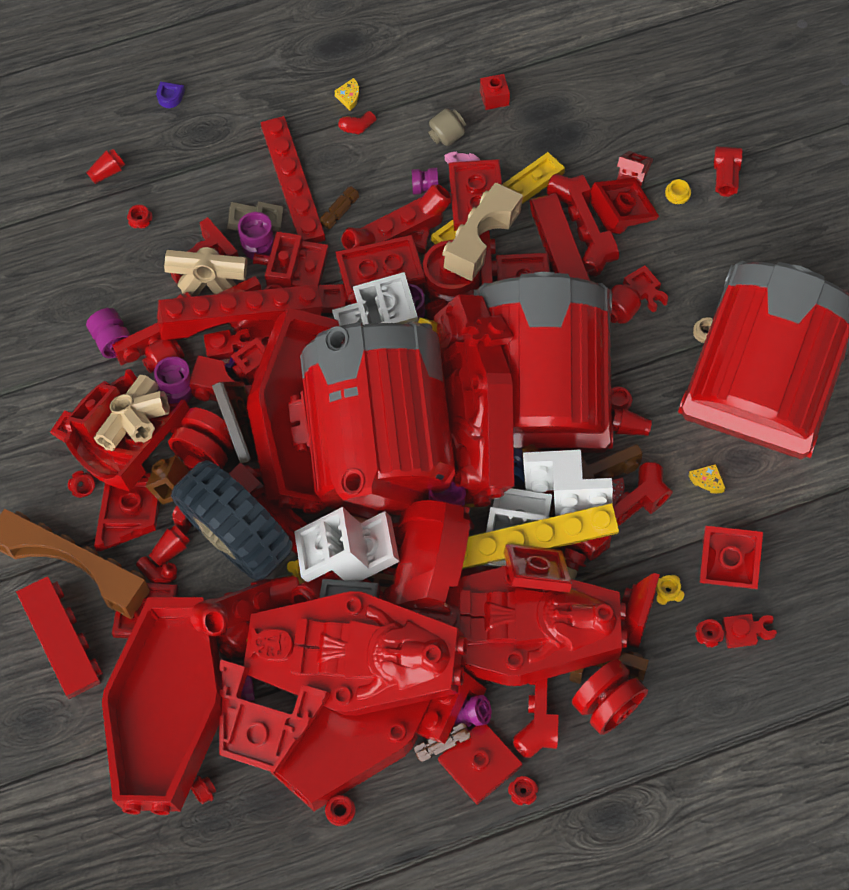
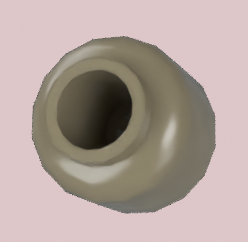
(446, 127)

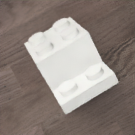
(380, 302)
(563, 474)
(516, 509)
(346, 546)

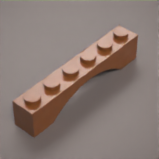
(120, 589)

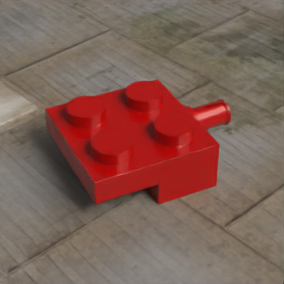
(293, 261)

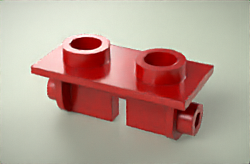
(297, 413)

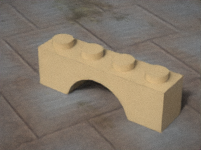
(496, 210)

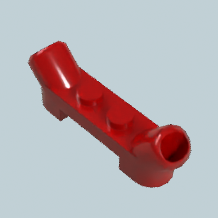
(420, 213)
(601, 246)
(649, 494)
(219, 614)
(542, 730)

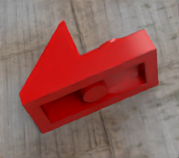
(634, 166)

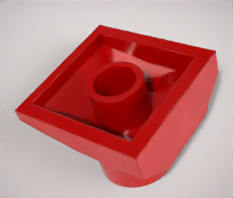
(621, 204)
(731, 557)
(638, 606)

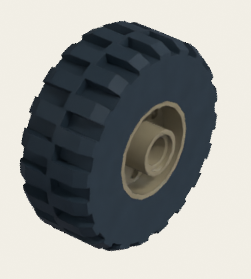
(232, 520)

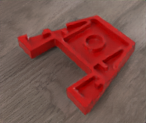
(257, 732)

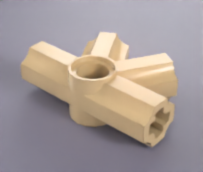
(205, 269)
(132, 412)

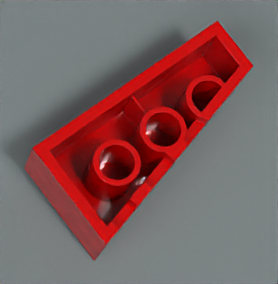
(58, 637)

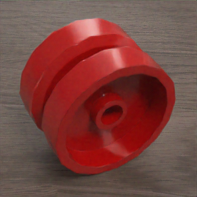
(442, 282)
(202, 437)
(609, 696)

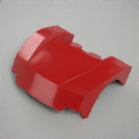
(123, 465)
(429, 555)

